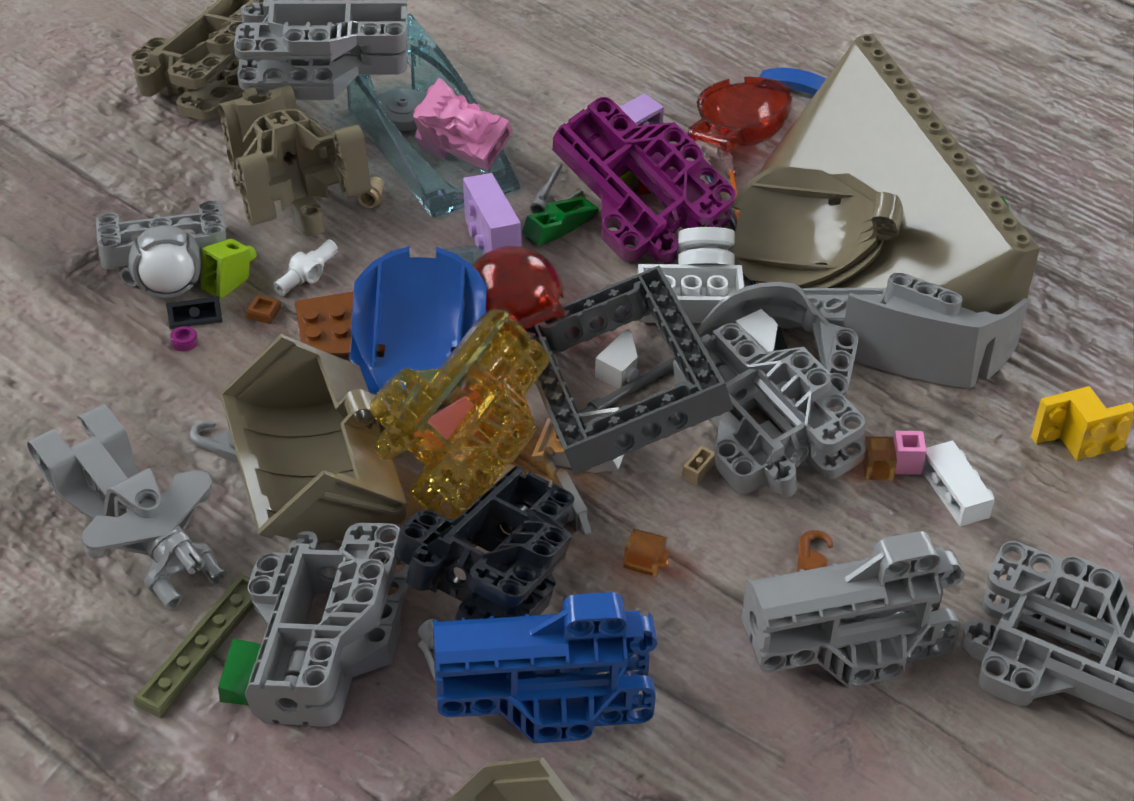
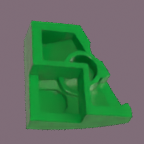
(237, 671)

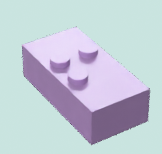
(489, 214)

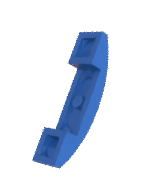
(795, 79)

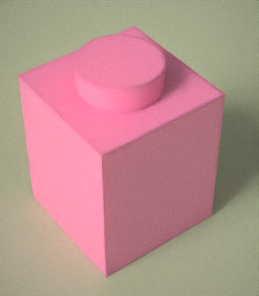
(910, 452)

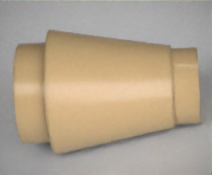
(373, 197)

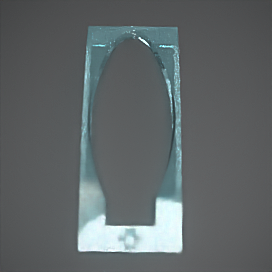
(426, 65)

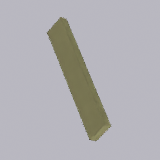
(196, 649)

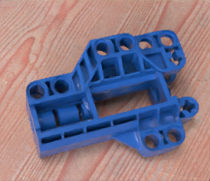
(547, 668)

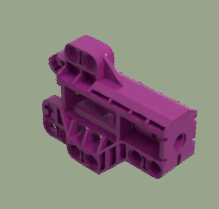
(606, 144)

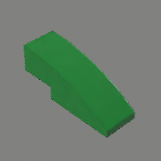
(558, 219)

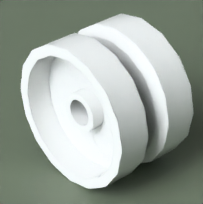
(706, 246)

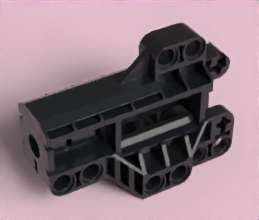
(517, 569)

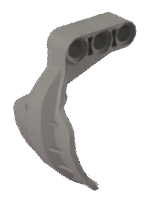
(790, 309)

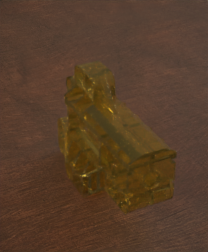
(506, 367)

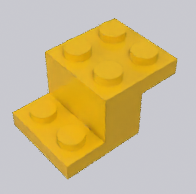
(1082, 423)

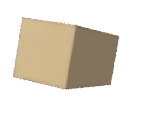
(698, 465)

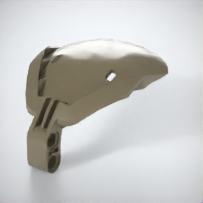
(791, 229)

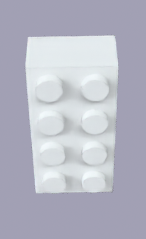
(698, 286)

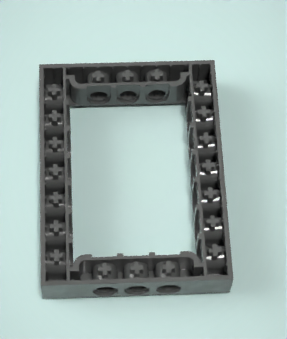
(649, 419)

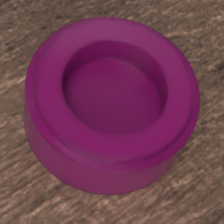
(184, 338)

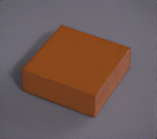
(263, 309)

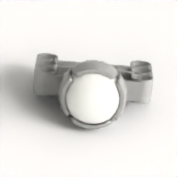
(163, 254)

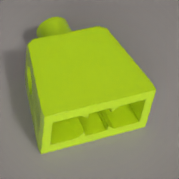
(225, 266)

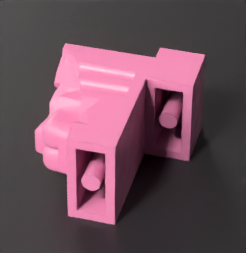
(455, 127)

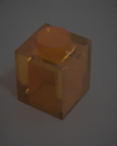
(879, 458)
(646, 552)

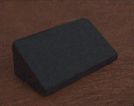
(194, 312)

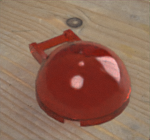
(741, 112)
(521, 284)

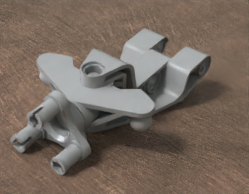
(125, 504)

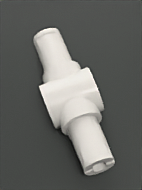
(305, 267)

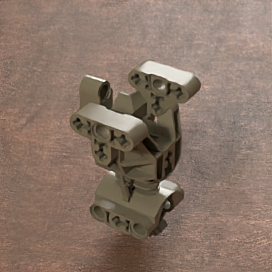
(283, 158)

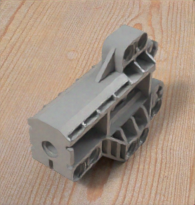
(320, 44)
(780, 384)
(1069, 602)
(847, 611)
(355, 632)

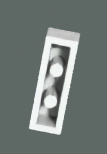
(957, 484)

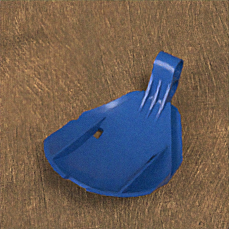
(414, 310)

